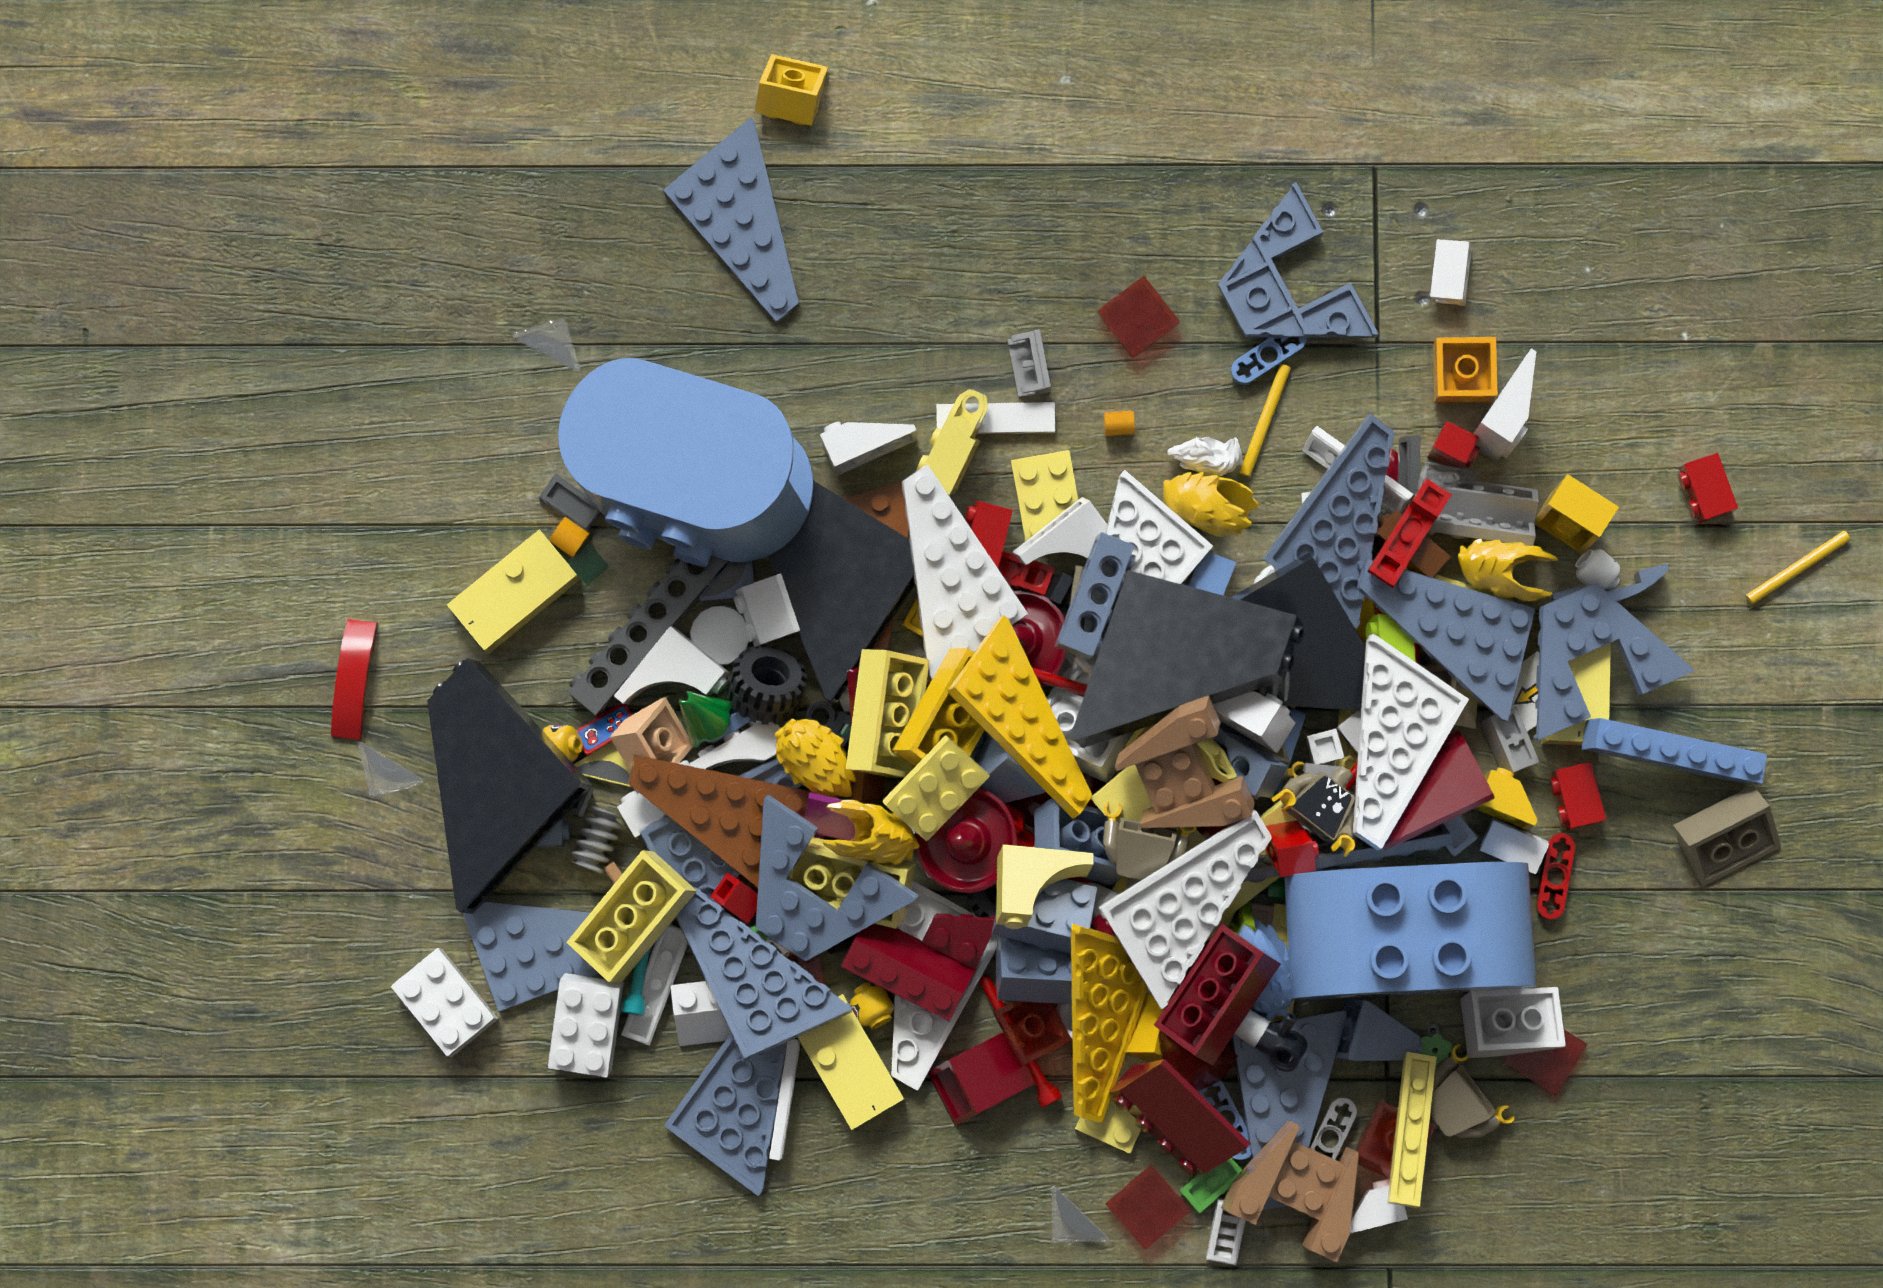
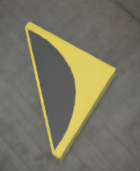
(605, 765)

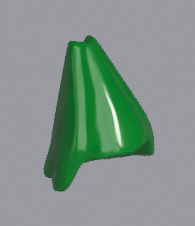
(705, 717)

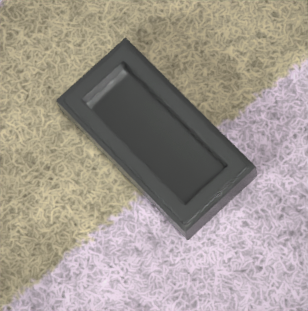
(1409, 462)
(570, 502)

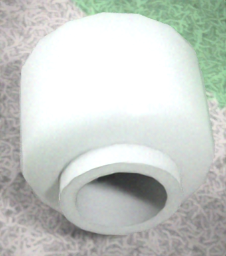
(1598, 568)

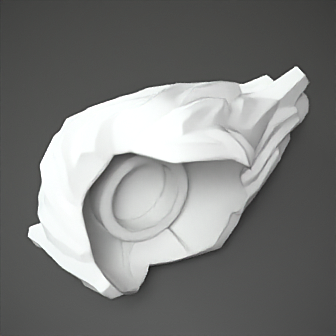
(1208, 455)

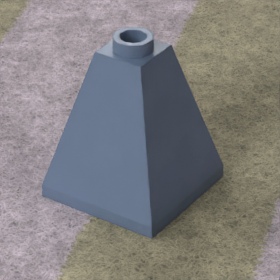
(1007, 777)
(1374, 1035)

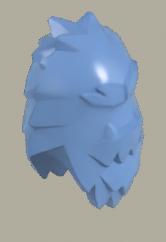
(1277, 993)

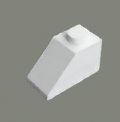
(1374, 1209)

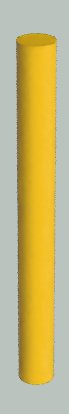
(1264, 420)
(1798, 567)

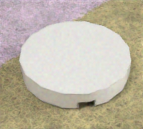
(720, 634)

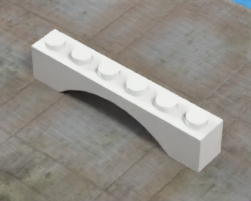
(753, 745)

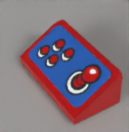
(598, 731)

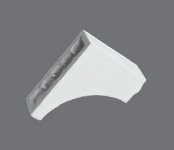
(1069, 532)
(674, 661)

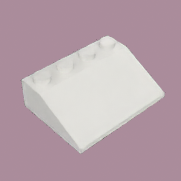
(1504, 422)

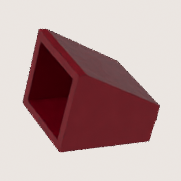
(980, 1078)

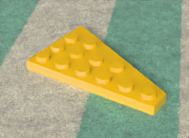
(1011, 706)
(1104, 1016)

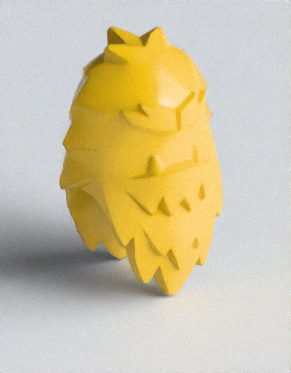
(1210, 503)
(1491, 564)
(814, 758)
(877, 834)

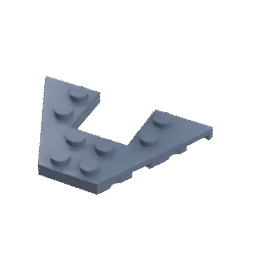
(1261, 297)
(1578, 626)
(797, 915)

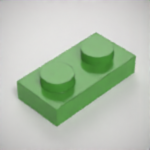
(1208, 1187)

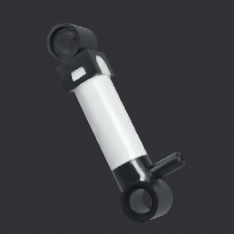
(1280, 1043)

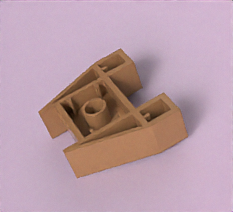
(1178, 775)
(1302, 1181)

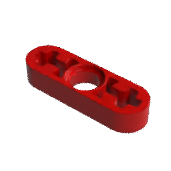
(1552, 853)

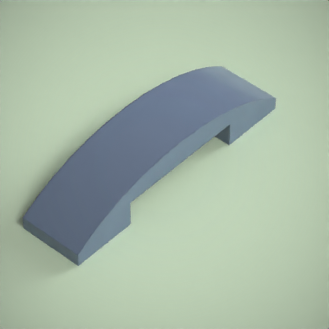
(1643, 580)

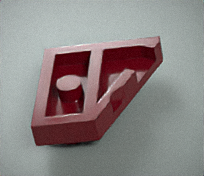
(960, 936)

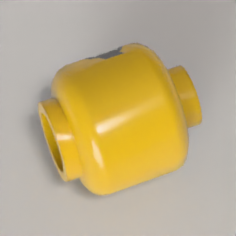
(566, 739)
(872, 1005)

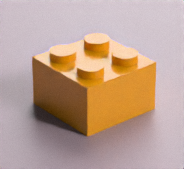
(1465, 369)

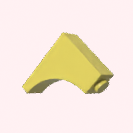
(1026, 873)

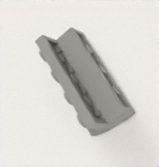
(1489, 513)

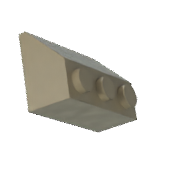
(1727, 835)

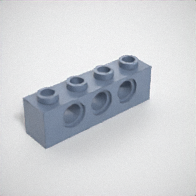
(1071, 636)
(1264, 769)

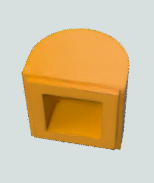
(1119, 423)
(569, 537)

